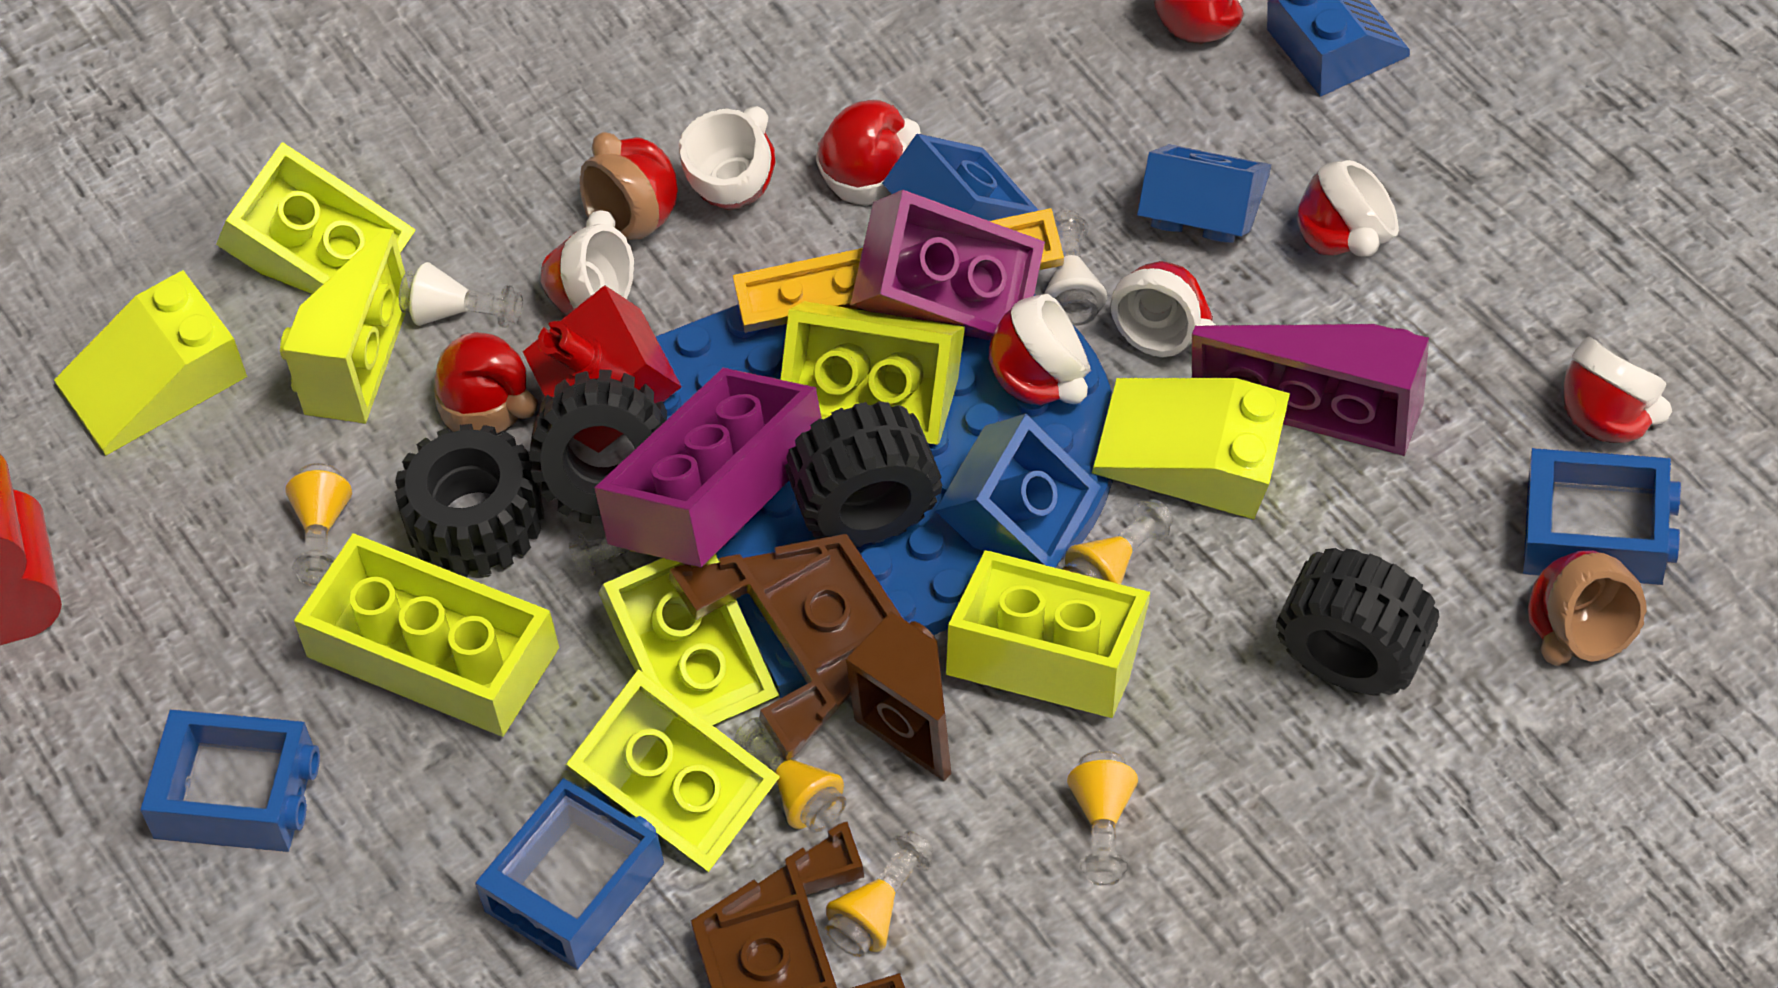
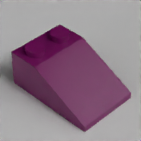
(943, 265)

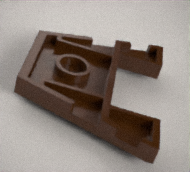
(819, 607)
(767, 928)

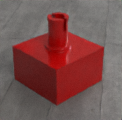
(602, 335)

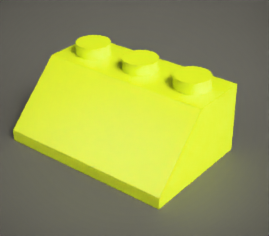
(874, 359)
(1046, 633)

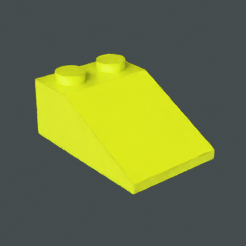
(303, 222)
(347, 334)
(151, 364)
(1194, 439)
(702, 661)
(672, 770)

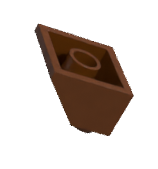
(901, 692)

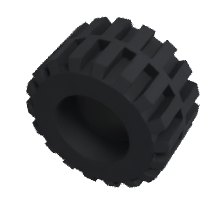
(579, 407)
(464, 465)
(863, 473)
(1357, 621)

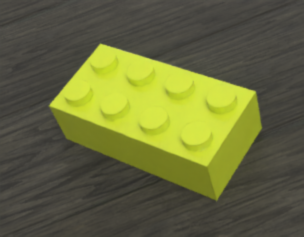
(427, 634)

